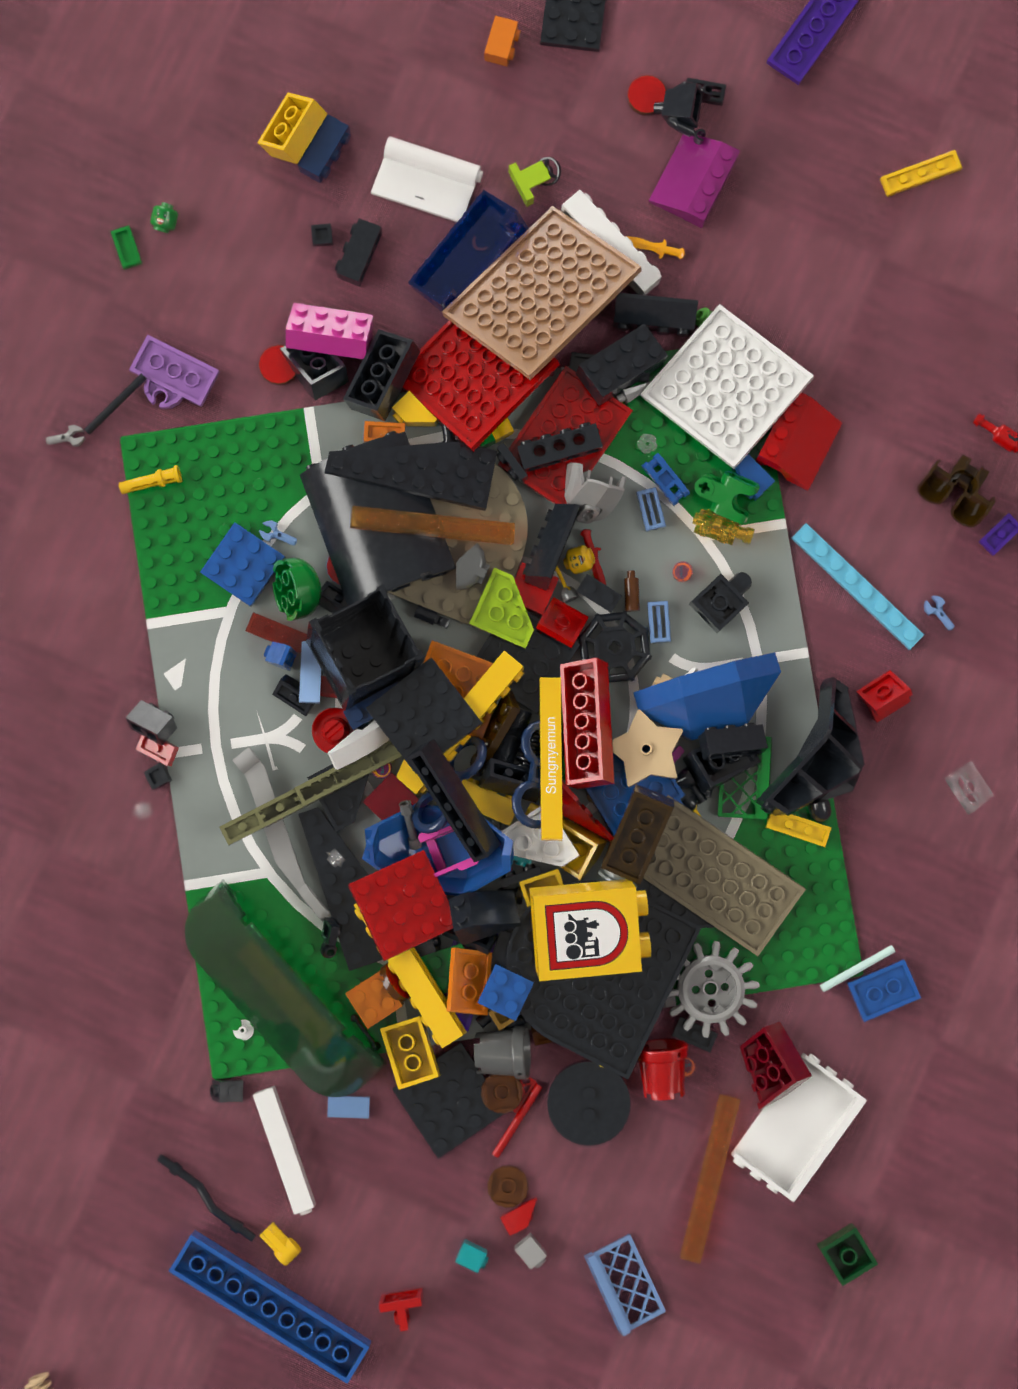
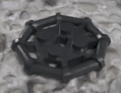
(621, 637)

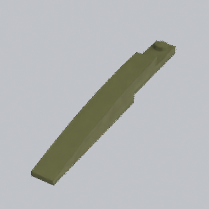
(307, 794)

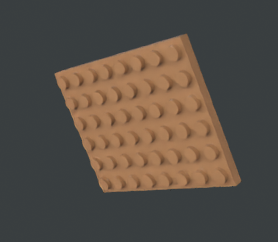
(541, 292)

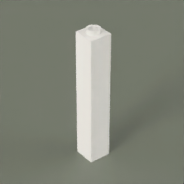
(284, 1150)

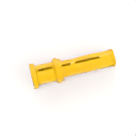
(158, 478)

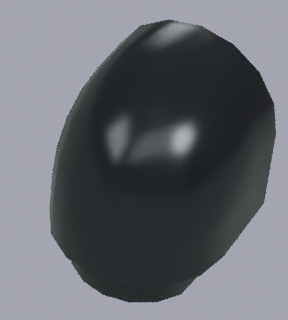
(820, 811)

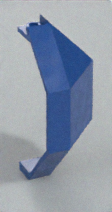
(710, 696)
(389, 843)

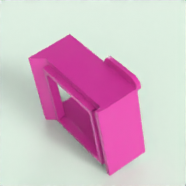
(436, 854)

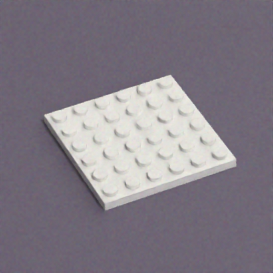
(727, 386)

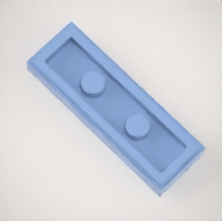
(309, 677)

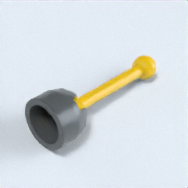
(568, 593)

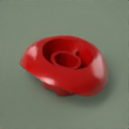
(330, 728)

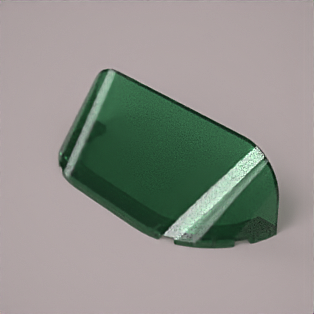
(276, 997)

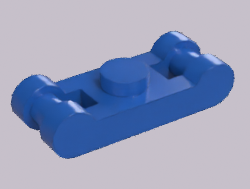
(665, 479)

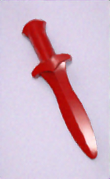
(597, 570)

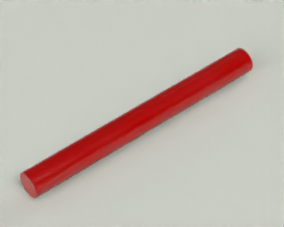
(517, 1120)

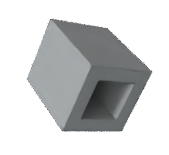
(531, 1251)

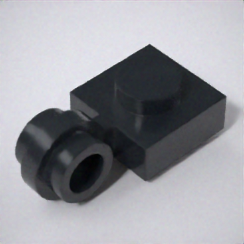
(330, 933)

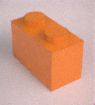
(501, 41)

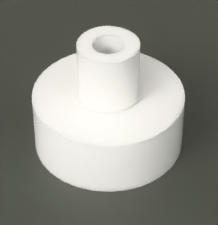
(248, 1031)

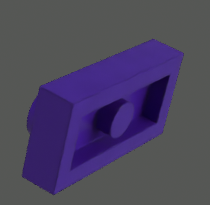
(1000, 534)

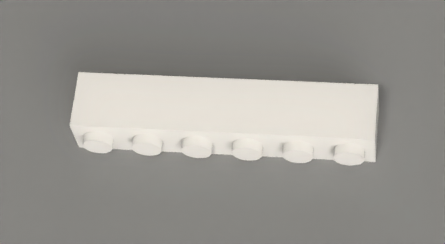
(583, 211)

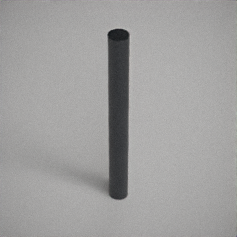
(115, 403)

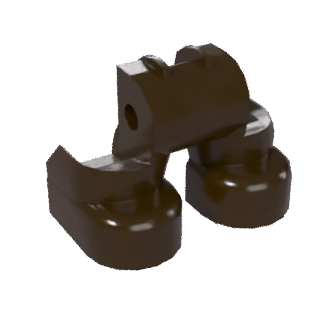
(970, 506)

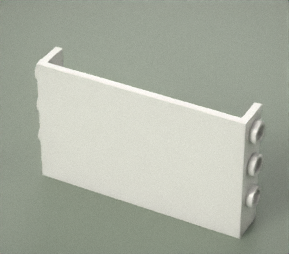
(798, 1130)

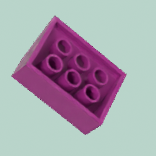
(694, 178)

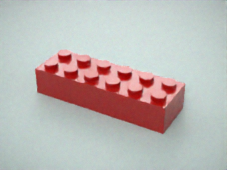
(587, 723)

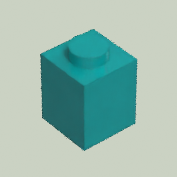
(472, 1256)

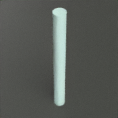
(857, 968)

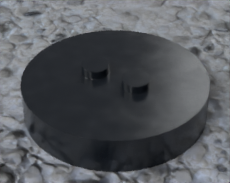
(588, 1103)

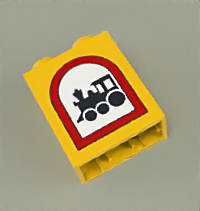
(588, 929)

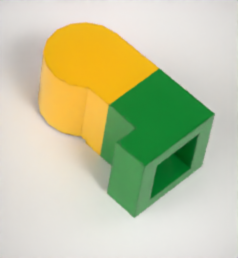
(501, 432)

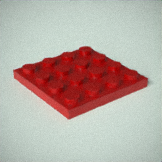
(403, 905)

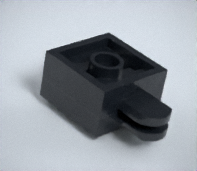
(722, 600)

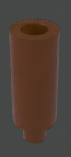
(631, 592)

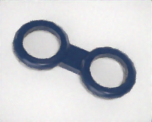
(463, 775)
(533, 778)

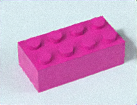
(329, 331)

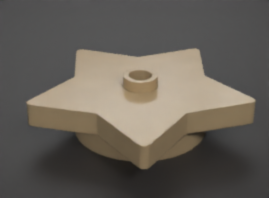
(659, 758)

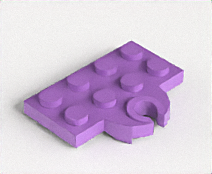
(173, 374)

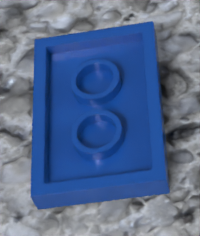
(883, 990)

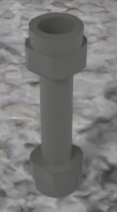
(406, 811)

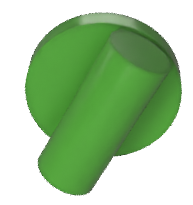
(702, 315)

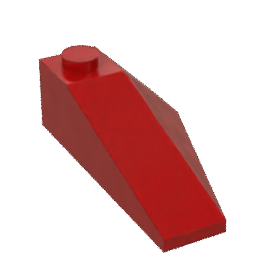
(578, 813)

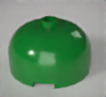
(296, 588)

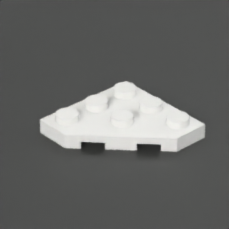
(528, 844)

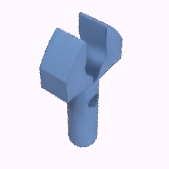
(277, 534)
(939, 611)

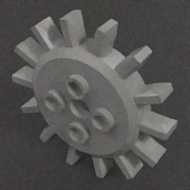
(726, 1002)

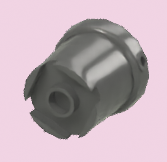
(504, 1052)

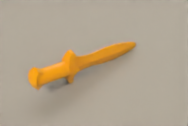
(659, 248)

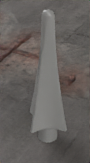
(631, 393)

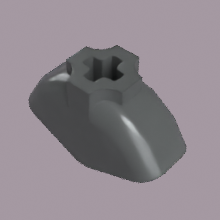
(471, 568)

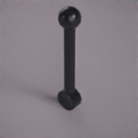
(375, 1045)

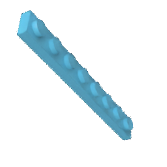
(857, 586)

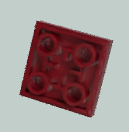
(386, 797)

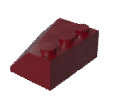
(773, 1064)

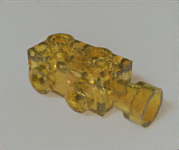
(718, 529)

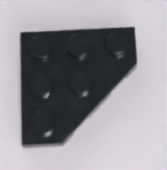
(343, 804)

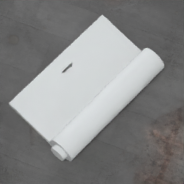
(426, 179)

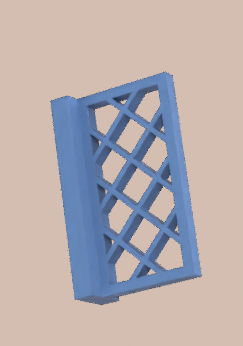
(608, 1292)

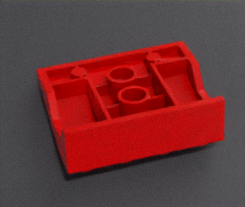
(800, 441)

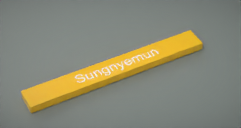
(550, 759)

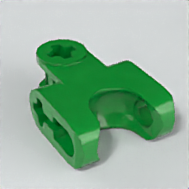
(724, 494)

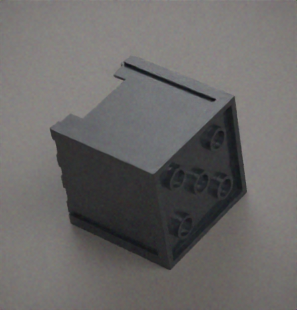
(363, 648)

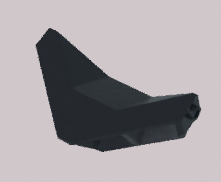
(827, 761)

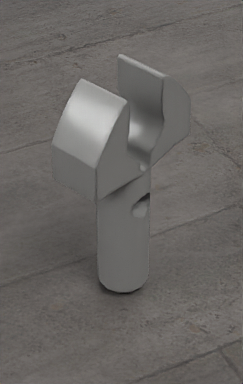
(67, 437)

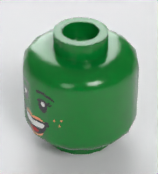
(164, 217)

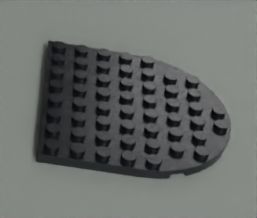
(605, 1014)

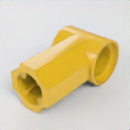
(284, 1248)

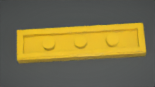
(921, 173)

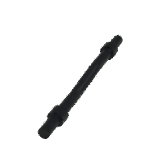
(236, 1225)

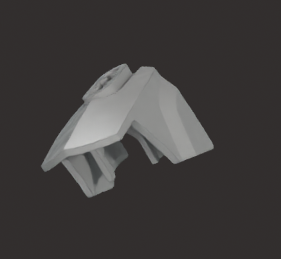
(593, 496)

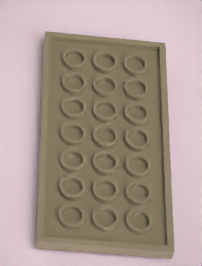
(721, 879)

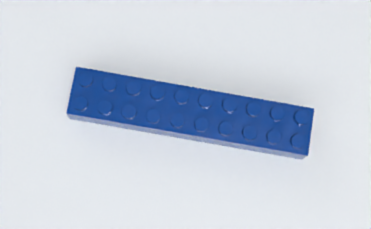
(270, 1306)

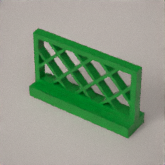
(763, 782)

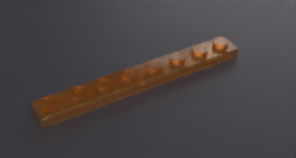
(432, 525)
(709, 1178)

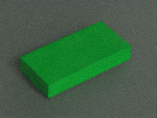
(126, 247)

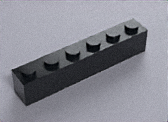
(454, 800)

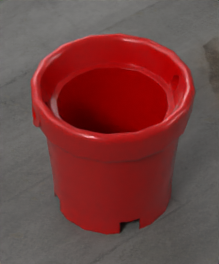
(663, 1068)

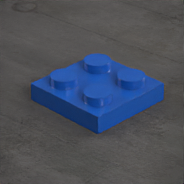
(505, 992)

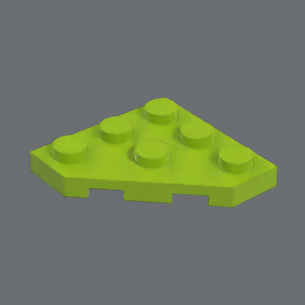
(503, 610)

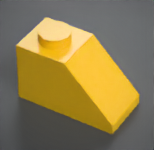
(413, 412)

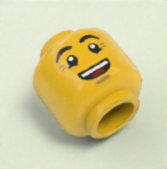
(579, 559)

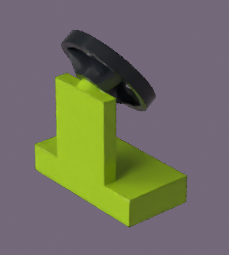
(532, 177)

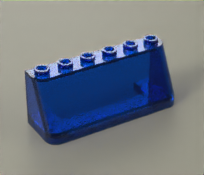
(456, 261)

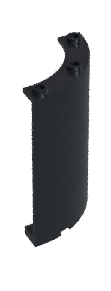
(372, 557)

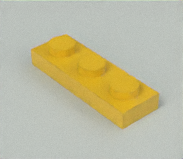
(799, 828)

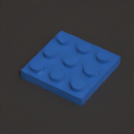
(242, 564)

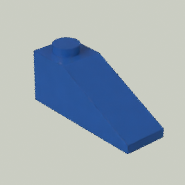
(752, 470)
(280, 655)

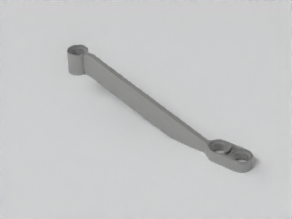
(277, 833)

